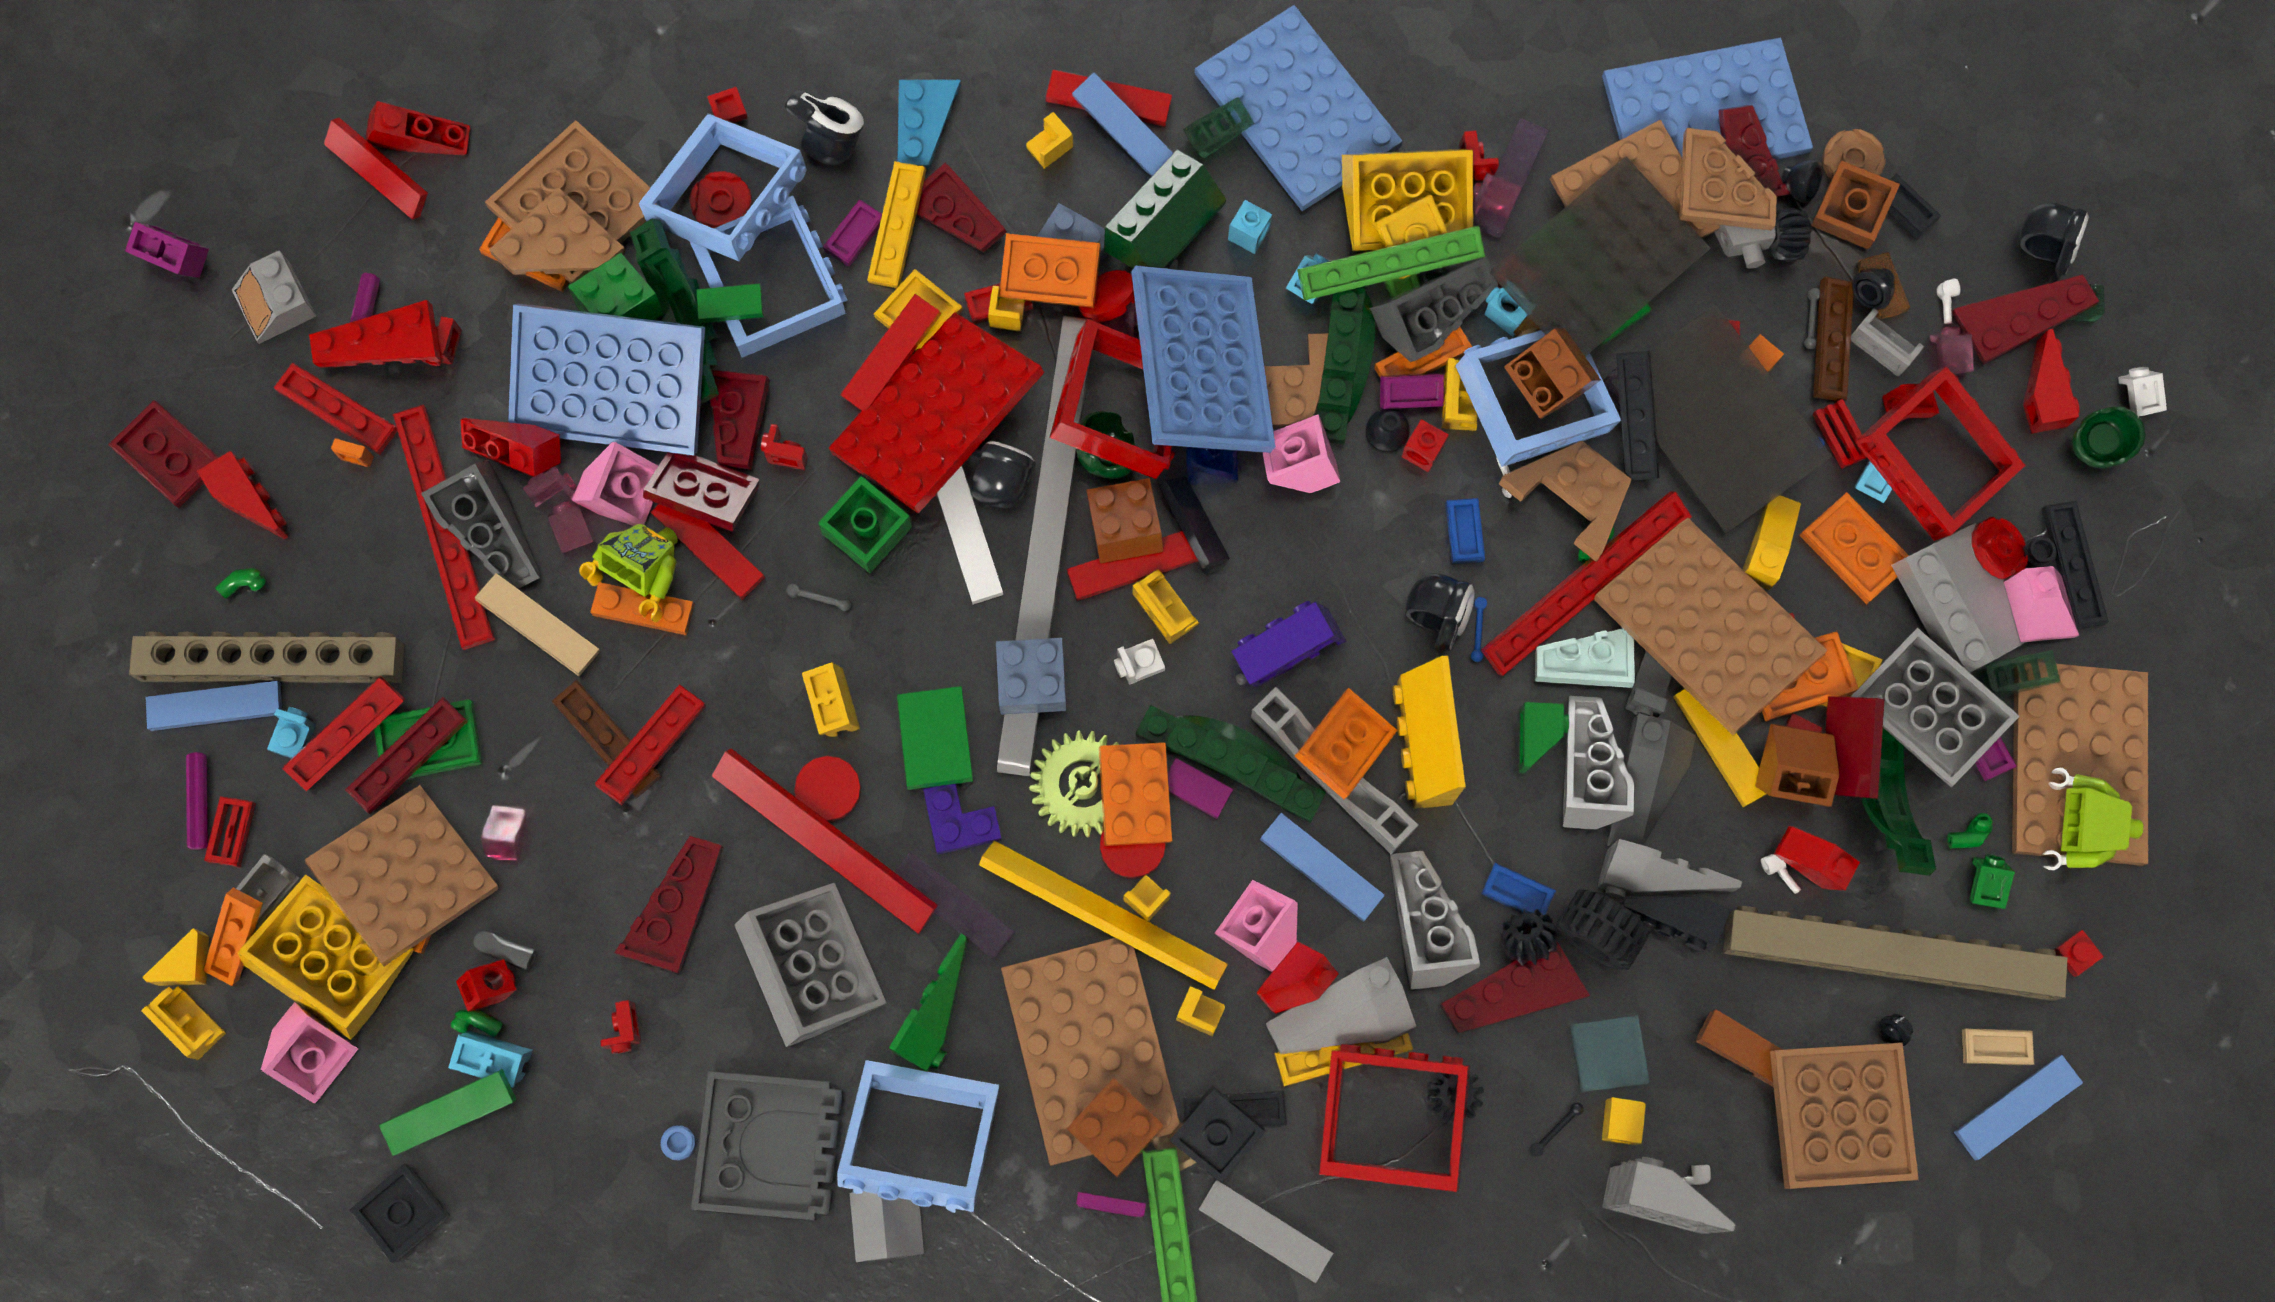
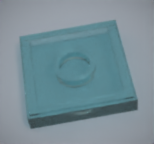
(1609, 1054)

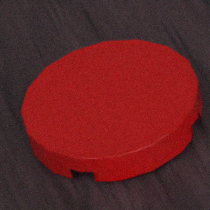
(719, 199)
(1112, 296)
(1999, 547)
(828, 787)
(1132, 860)

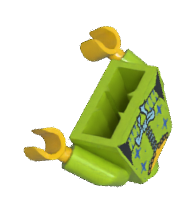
(637, 560)

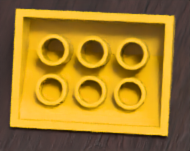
(1391, 180)
(1429, 735)
(320, 959)

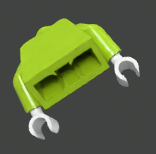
(2093, 822)

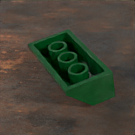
(1164, 214)

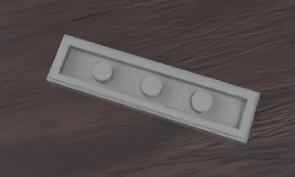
(1265, 1231)

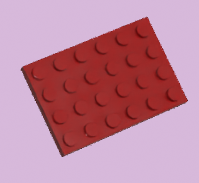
(936, 411)

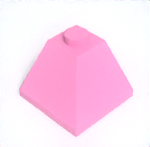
(1302, 457)
(616, 485)
(2040, 605)
(1261, 925)
(306, 1053)

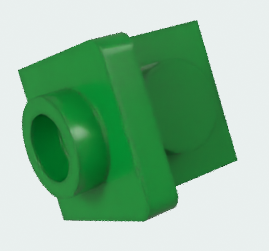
(1991, 881)

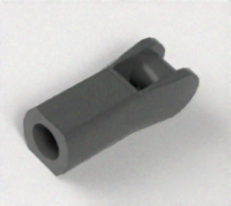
(500, 949)

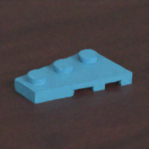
(922, 116)

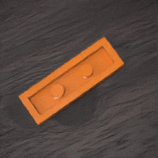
(1397, 364)
(623, 605)
(233, 930)

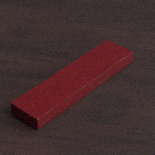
(406, 755)

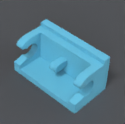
(484, 1055)

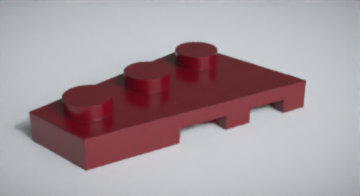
(1747, 139)
(957, 210)
(738, 416)

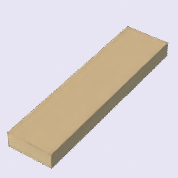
(537, 624)

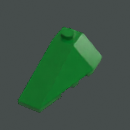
(927, 1030)

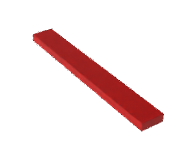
(451, 557)
(1583, 584)
(824, 840)

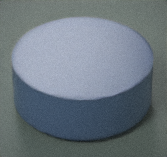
(678, 1142)

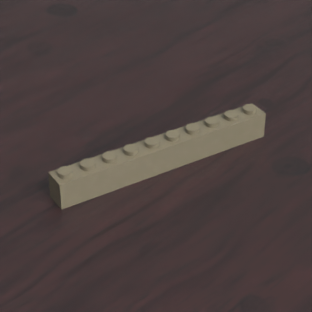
(1895, 954)

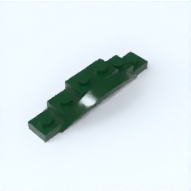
(674, 290)
(1346, 360)
(1234, 755)
(1893, 814)

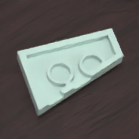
(1592, 660)

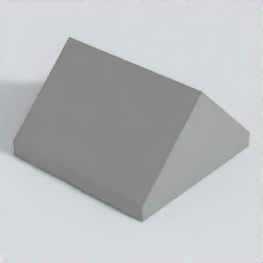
(885, 1227)

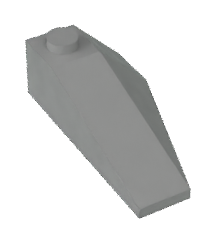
(1595, 772)
(1641, 871)
(1433, 934)
(1354, 1010)

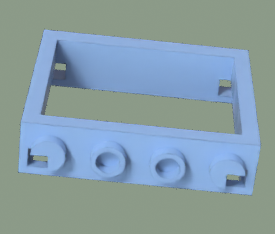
(689, 162)
(796, 324)
(1494, 421)
(928, 1086)

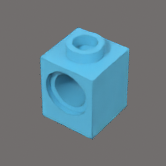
(1249, 226)
(1504, 319)

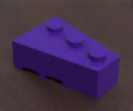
(1287, 643)

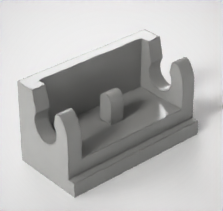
(1885, 344)
(269, 884)

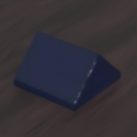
(1211, 466)

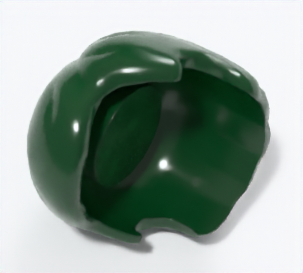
(1109, 424)
(2108, 437)

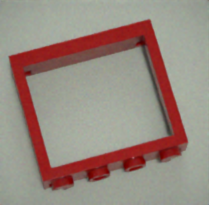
(1065, 430)
(1904, 478)
(1388, 1174)

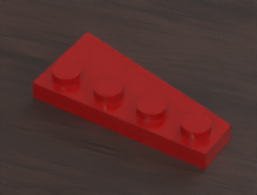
(390, 336)

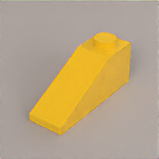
(1772, 541)

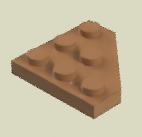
(1721, 185)
(556, 240)

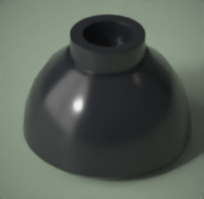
(1803, 180)
(1874, 287)
(1388, 429)

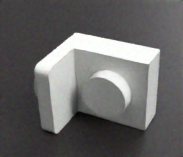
(2145, 391)
(1139, 661)

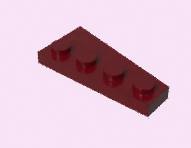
(2018, 317)
(1515, 992)

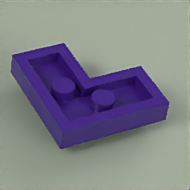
(957, 830)

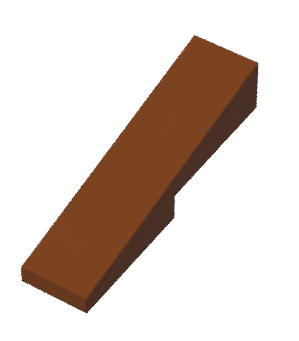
(1738, 1045)

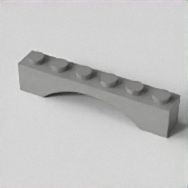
(1366, 804)

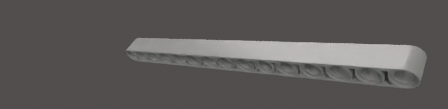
(1044, 554)

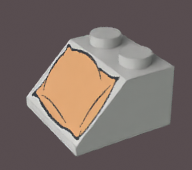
(272, 297)

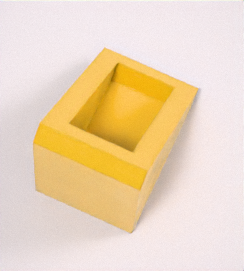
(182, 963)

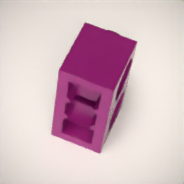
(167, 250)

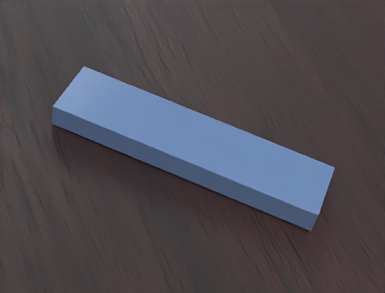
(1122, 124)
(213, 705)
(1322, 867)
(2018, 1107)

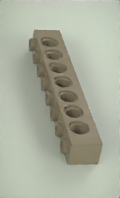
(149, 654)

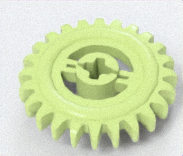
(1061, 807)

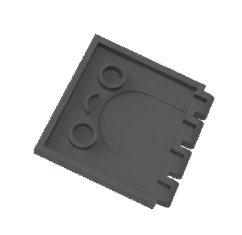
(766, 1146)

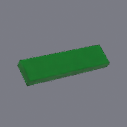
(447, 1112)

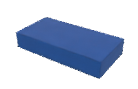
(1465, 531)
(1517, 890)

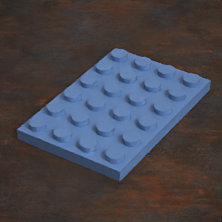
(1696, 86)
(1300, 103)
(1202, 360)
(607, 378)

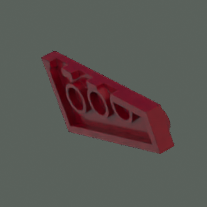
(670, 917)

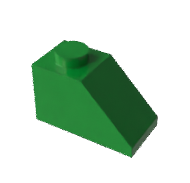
(1539, 731)

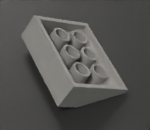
(1959, 601)
(1937, 707)
(809, 963)
(1661, 1196)

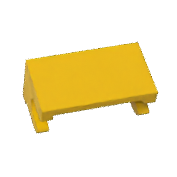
(1457, 408)
(1164, 606)
(830, 700)
(184, 1022)

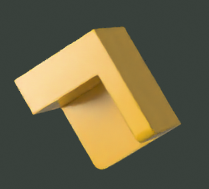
(1051, 142)
(1005, 312)
(1146, 898)
(1200, 1012)
(1623, 1121)

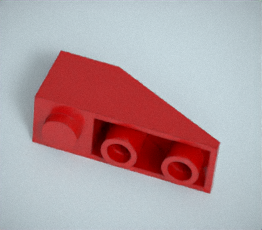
(415, 131)
(2048, 392)
(512, 444)
(233, 487)

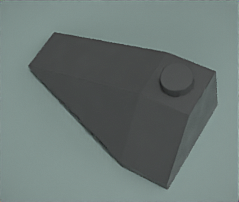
(1429, 313)
(482, 518)
(1657, 759)

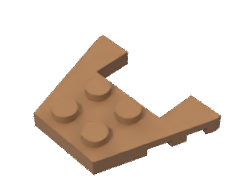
(1296, 388)
(1582, 481)

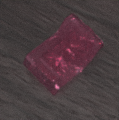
(547, 485)

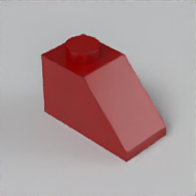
(1817, 859)
(1297, 979)

